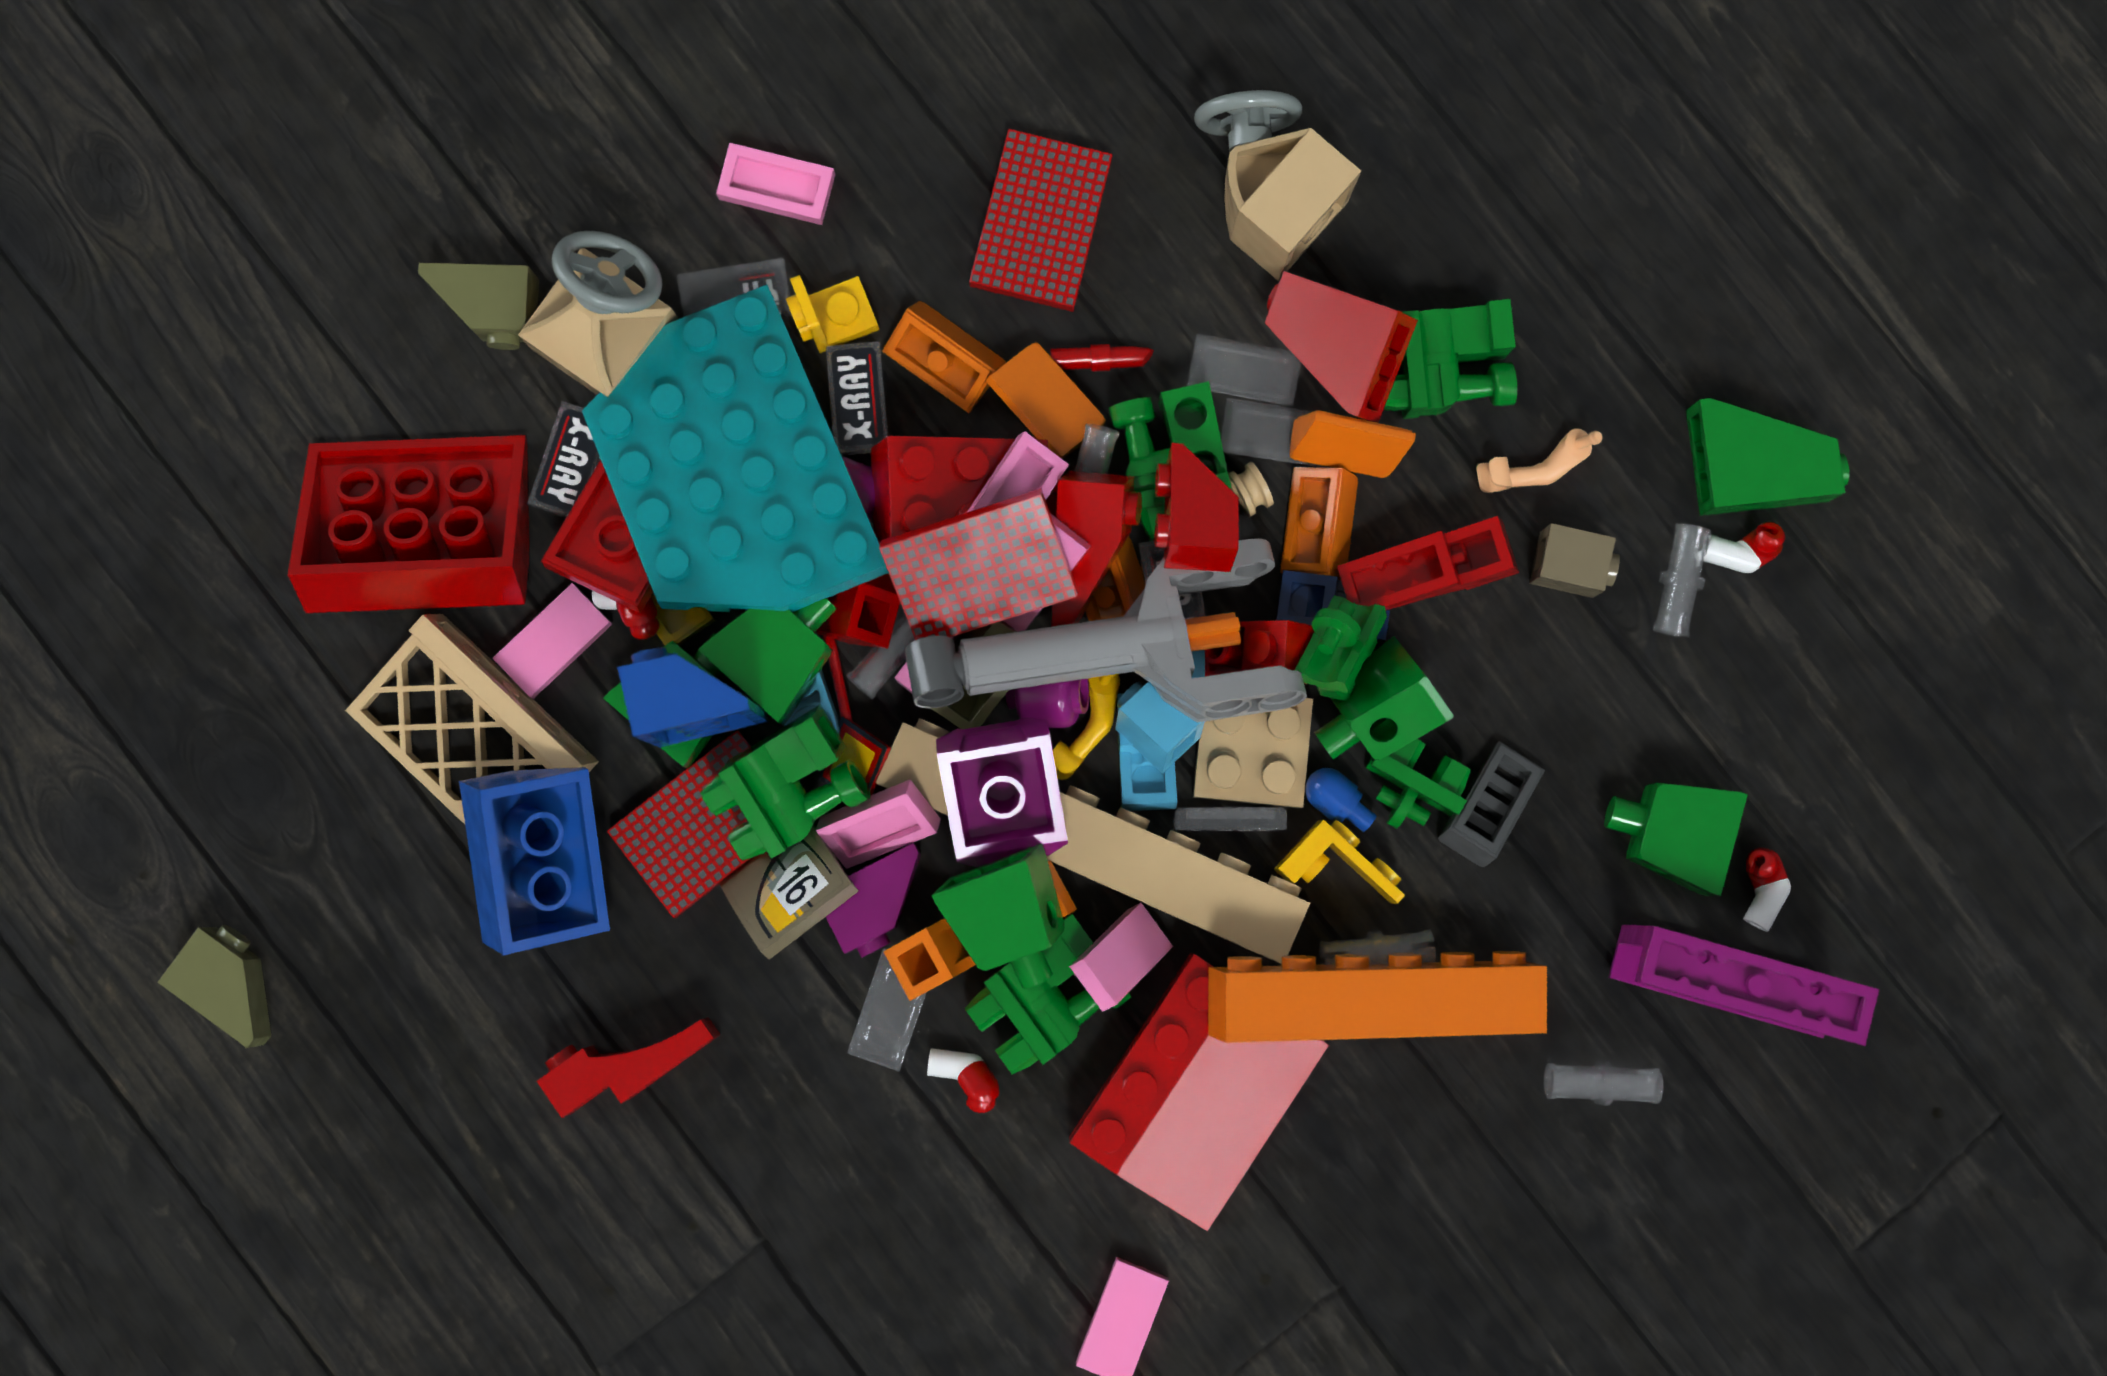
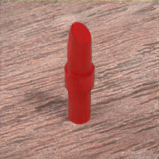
(1101, 357)

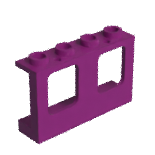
(1743, 983)

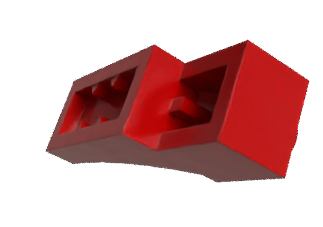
(1431, 566)
(584, 1074)

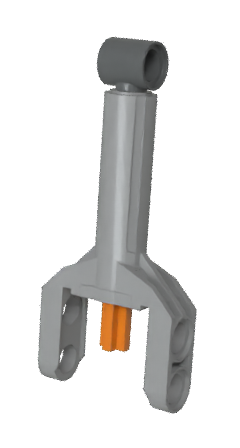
(1147, 640)

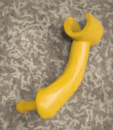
(1103, 699)

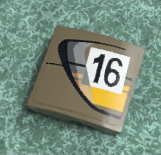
(787, 893)

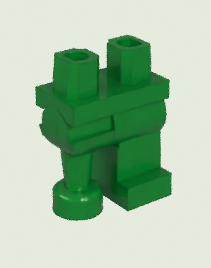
(1443, 338)
(1188, 420)
(769, 789)
(1039, 1013)

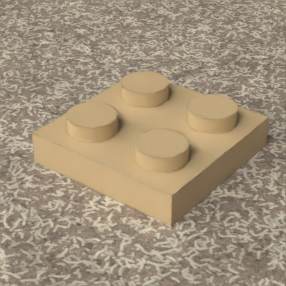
(1255, 757)

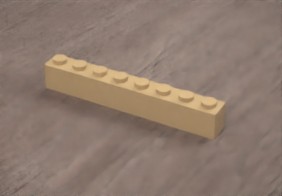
(1136, 861)

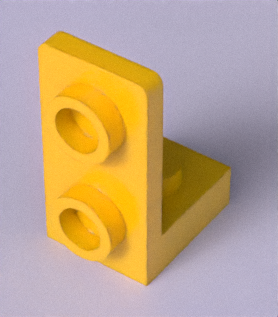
(832, 314)
(1308, 859)

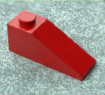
(1101, 513)

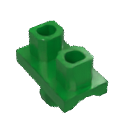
(1340, 644)
(1439, 791)

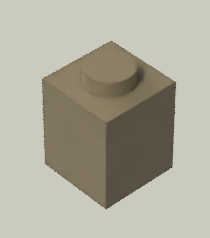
(1574, 561)

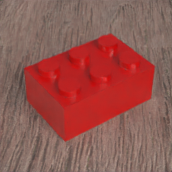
(930, 479)

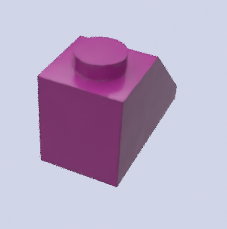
(878, 905)

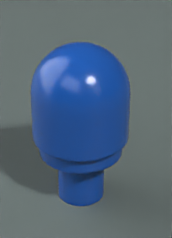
(1338, 798)

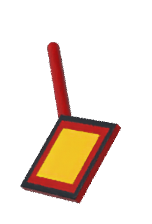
(861, 746)

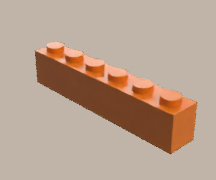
(1376, 999)

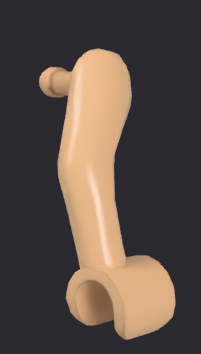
(1567, 454)

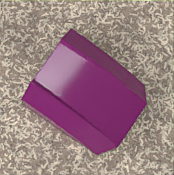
(1001, 790)

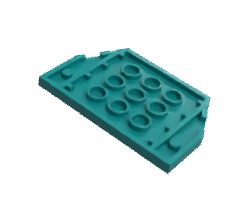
(732, 467)

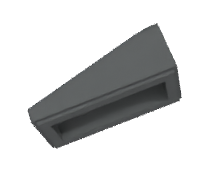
(1468, 842)

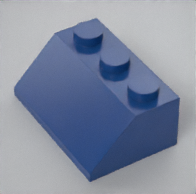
(679, 702)
(534, 857)

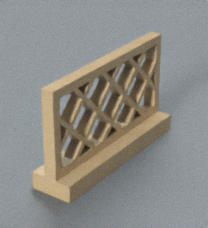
(491, 692)

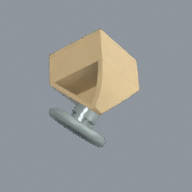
(1278, 186)
(594, 315)

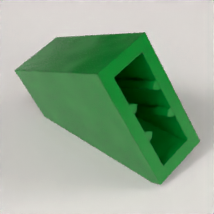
(1759, 461)

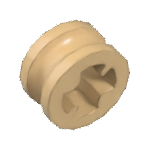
(1250, 489)

